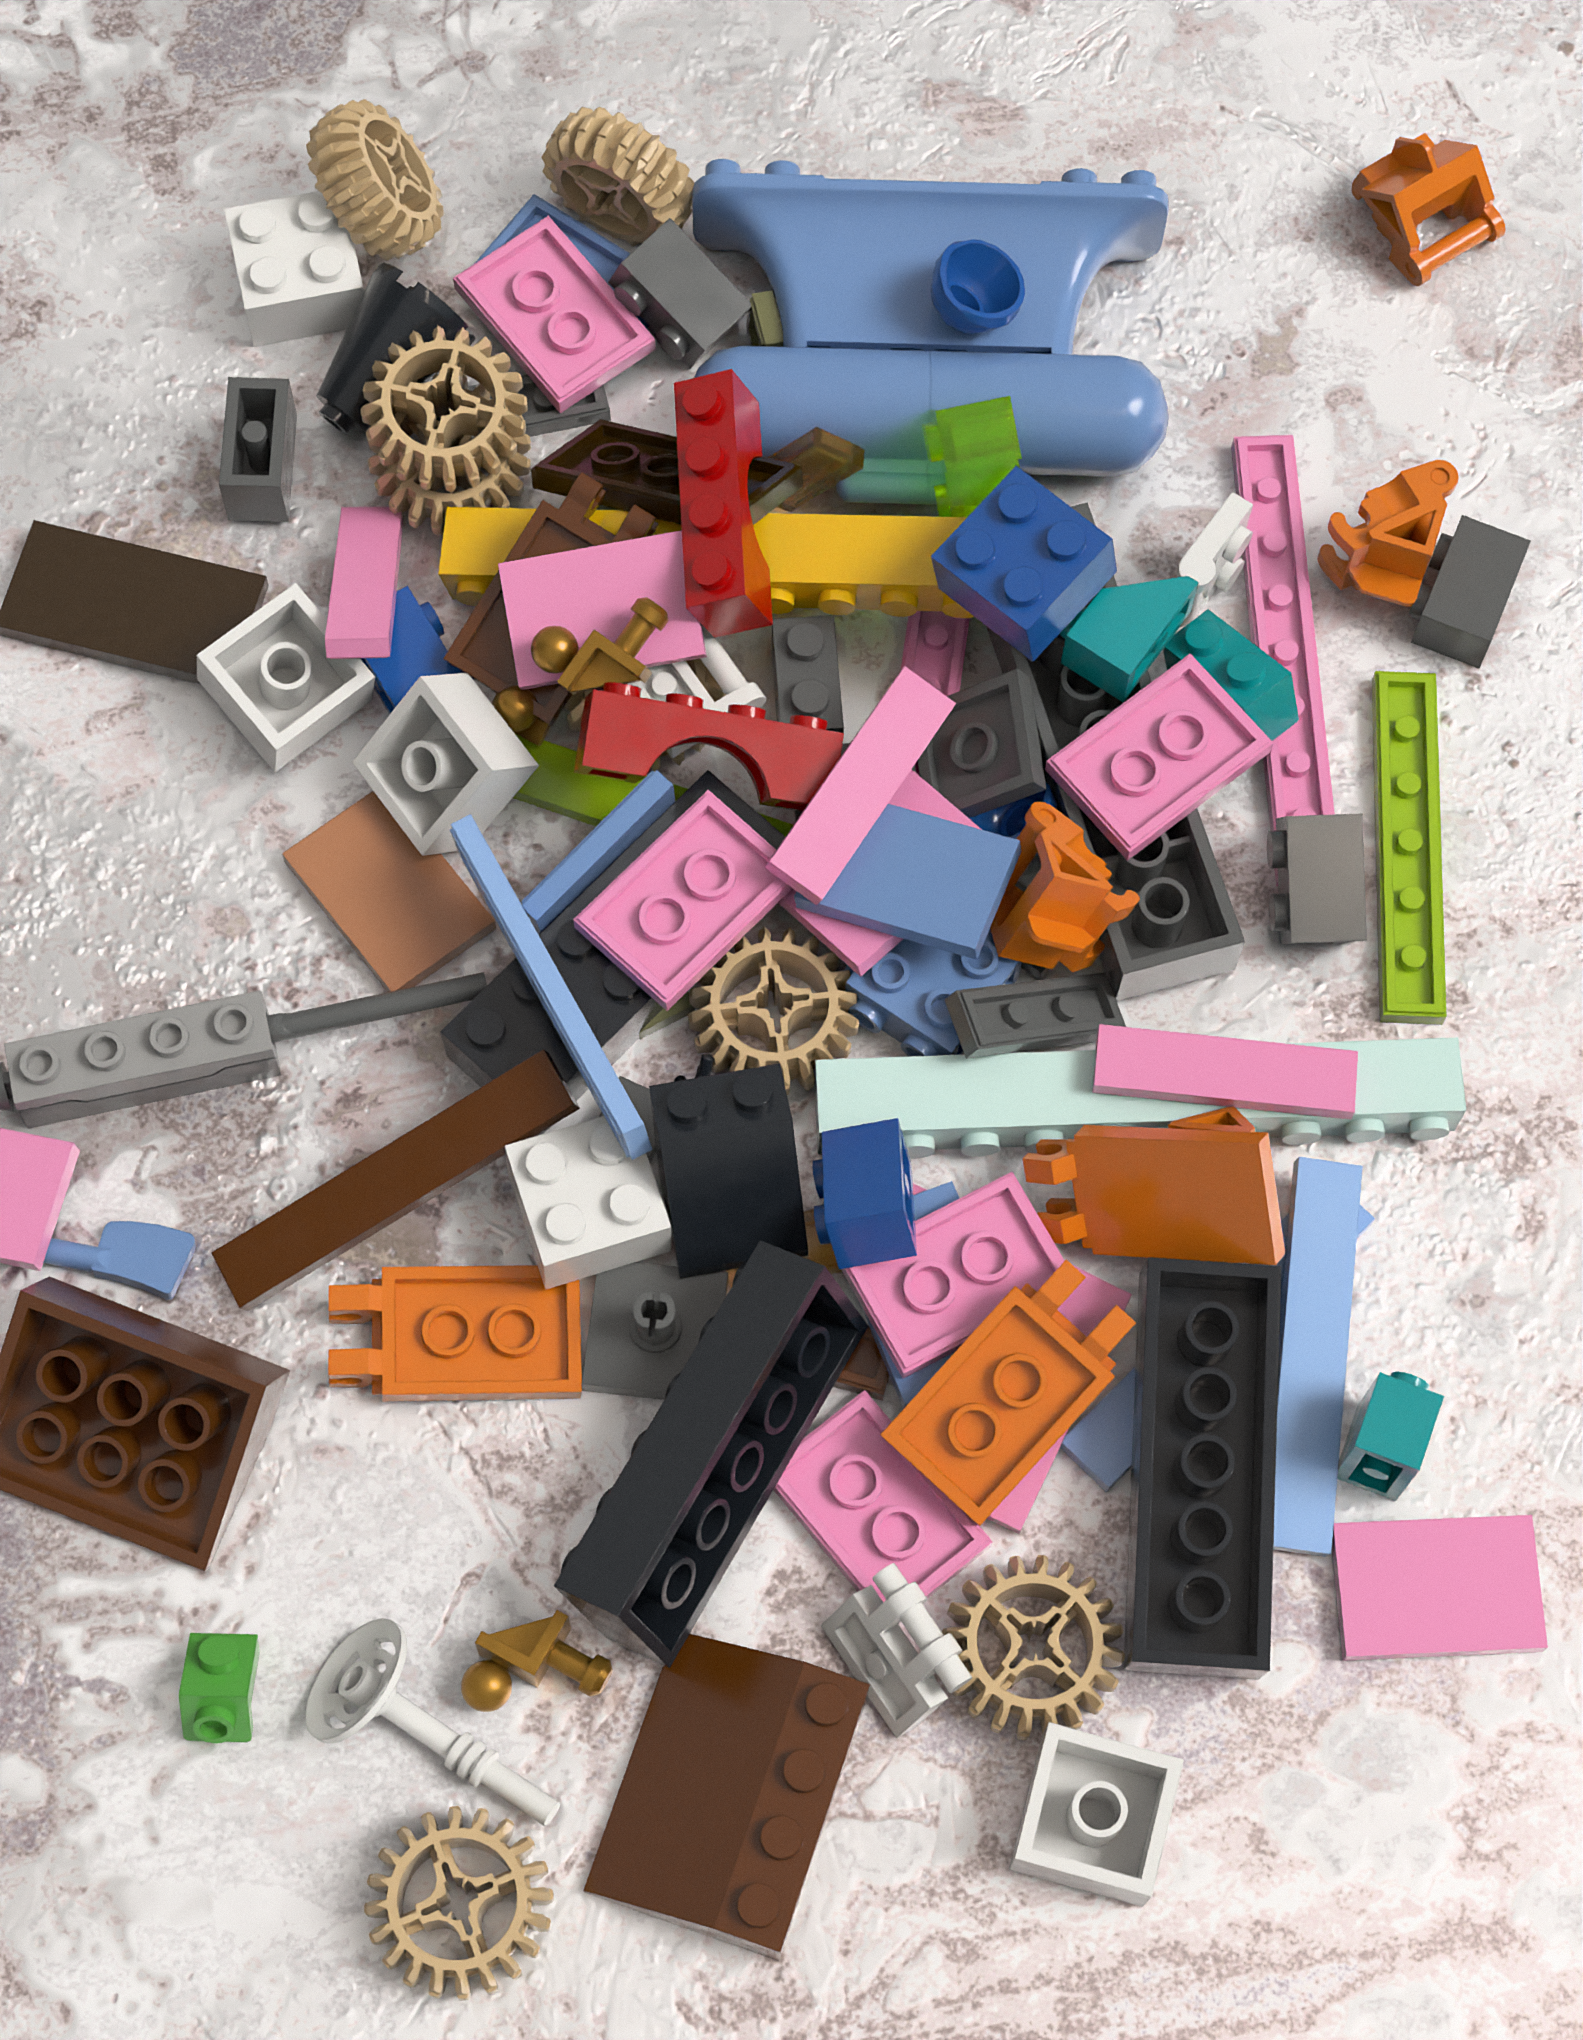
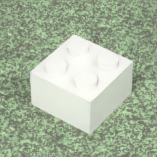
(293, 268)
(277, 680)
(444, 759)
(586, 1202)
(1096, 1814)

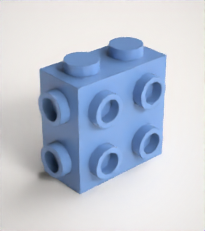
(909, 989)

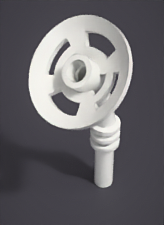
(377, 1694)

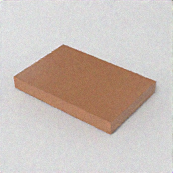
(385, 898)

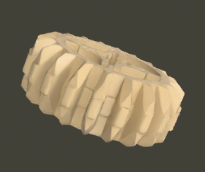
(617, 175)
(375, 179)
(398, 392)
(433, 504)
(797, 1005)
(1055, 1667)
(428, 1914)

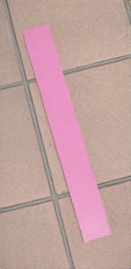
(1283, 621)

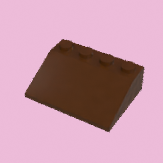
(130, 1420)
(728, 1792)

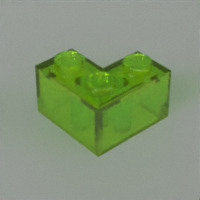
(975, 450)

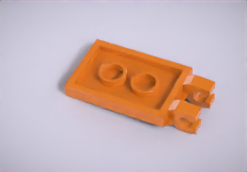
(1163, 1193)
(460, 1335)
(1007, 1394)

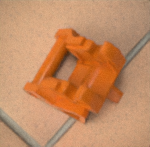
(1418, 183)
(1398, 534)
(1064, 903)

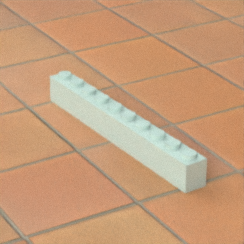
(1049, 1095)

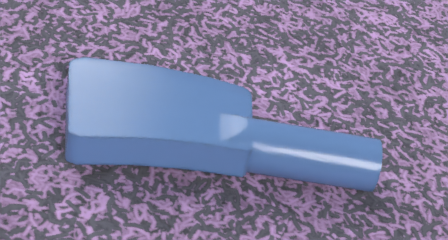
(133, 1254)

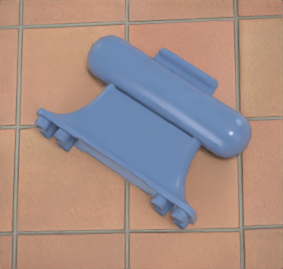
(875, 356)

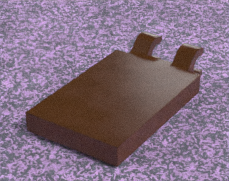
(485, 642)

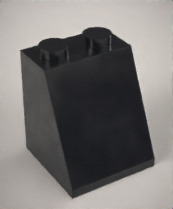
(728, 1167)

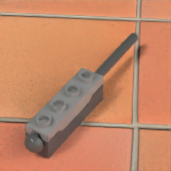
(183, 1050)

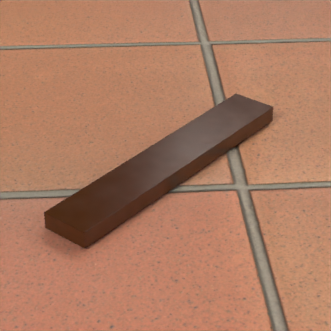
(394, 1180)

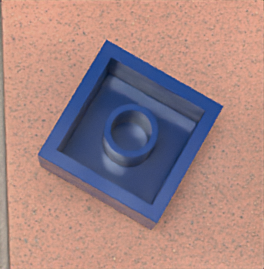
(1024, 563)

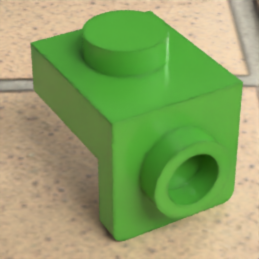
(218, 1687)

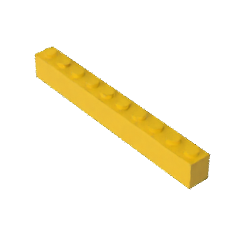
(811, 558)

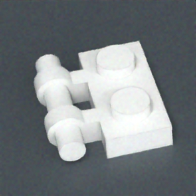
(881, 1654)

